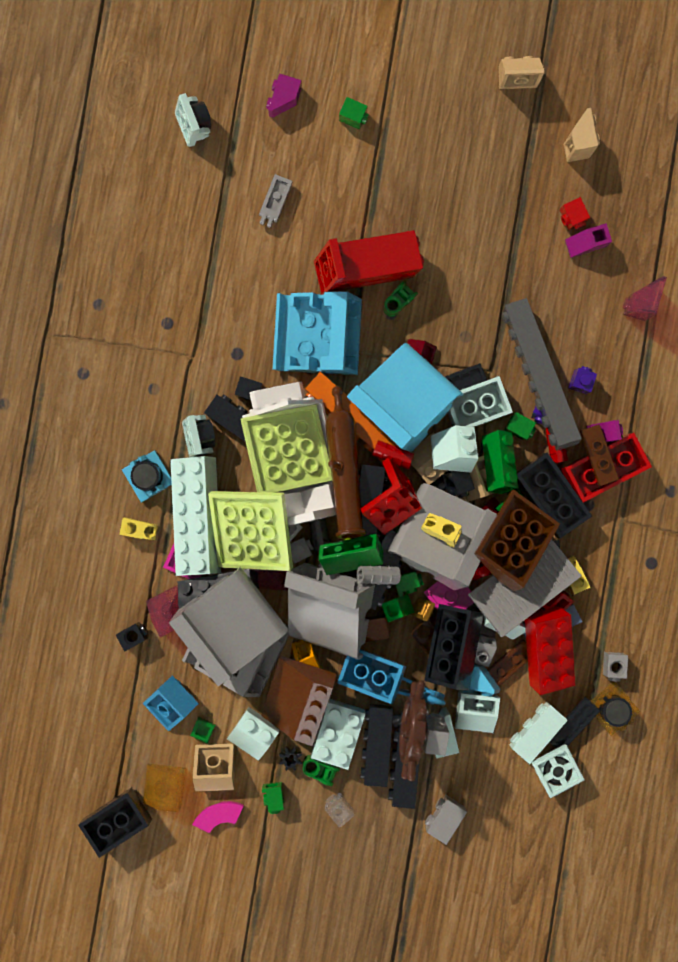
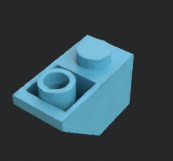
(483, 682)

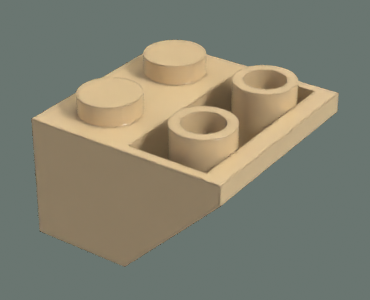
(582, 139)

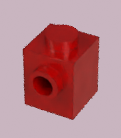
(574, 214)

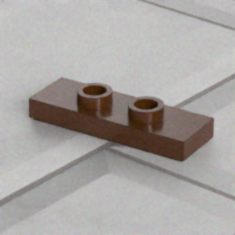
(599, 455)

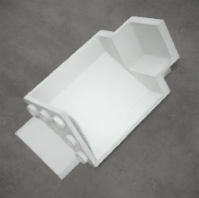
(306, 502)

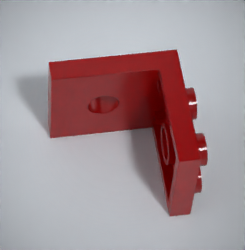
(399, 498)

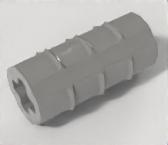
(378, 575)

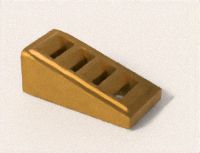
(423, 609)

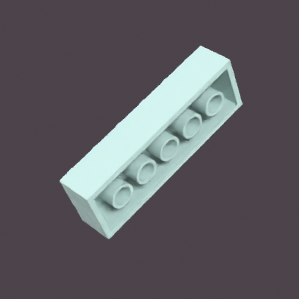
(192, 520)

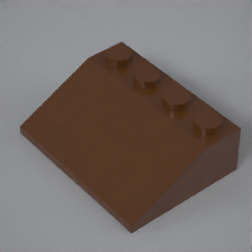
(516, 541)
(298, 699)

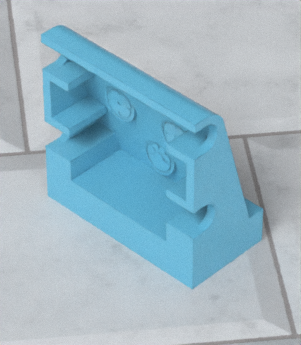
(317, 333)
(405, 397)

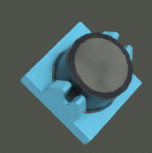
(146, 475)

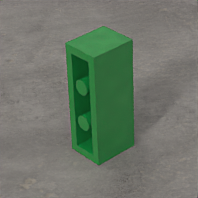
(500, 462)
(351, 554)

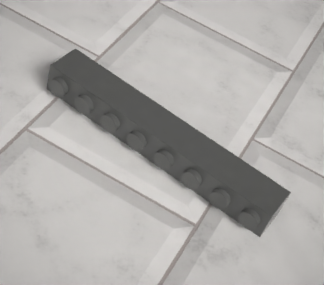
(541, 375)

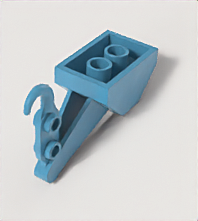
(380, 678)

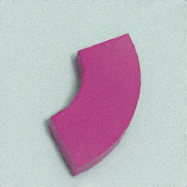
(218, 813)

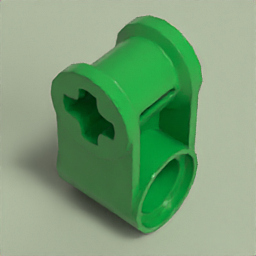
(401, 297)
(322, 772)

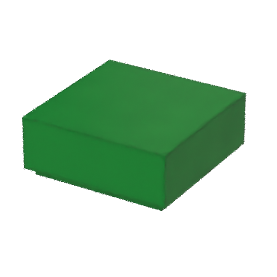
(203, 730)

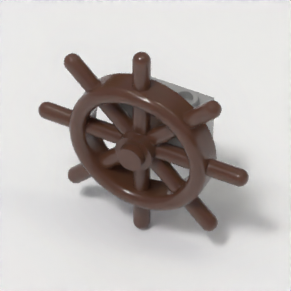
(420, 732)

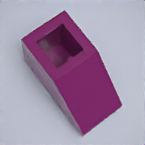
(285, 95)
(588, 240)
(611, 430)

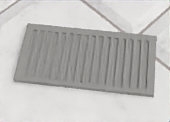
(509, 608)

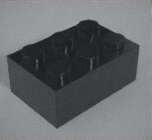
(115, 822)

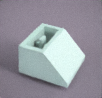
(476, 711)

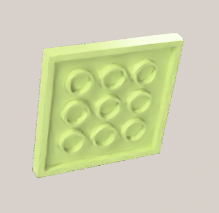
(286, 449)
(251, 530)

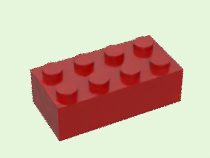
(628, 461)
(550, 650)

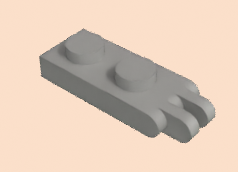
(275, 200)

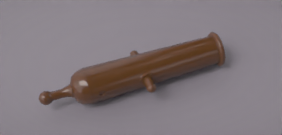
(344, 469)

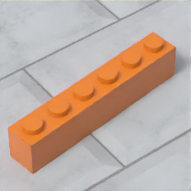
(366, 429)

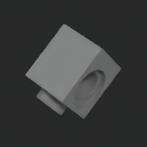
(609, 659)

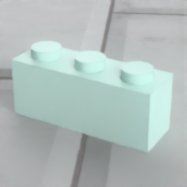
(537, 732)

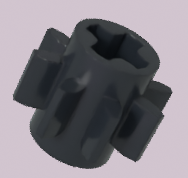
(294, 761)

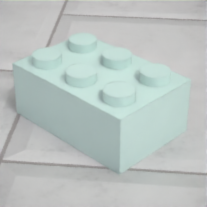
(480, 404)
(338, 734)

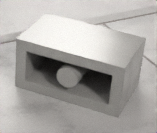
(445, 819)

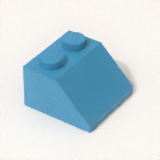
(170, 703)

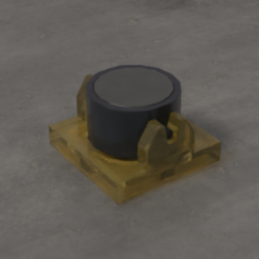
(615, 710)

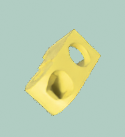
(138, 529)
(442, 529)
(580, 584)

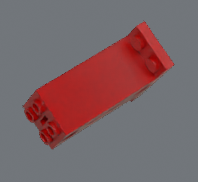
(368, 261)

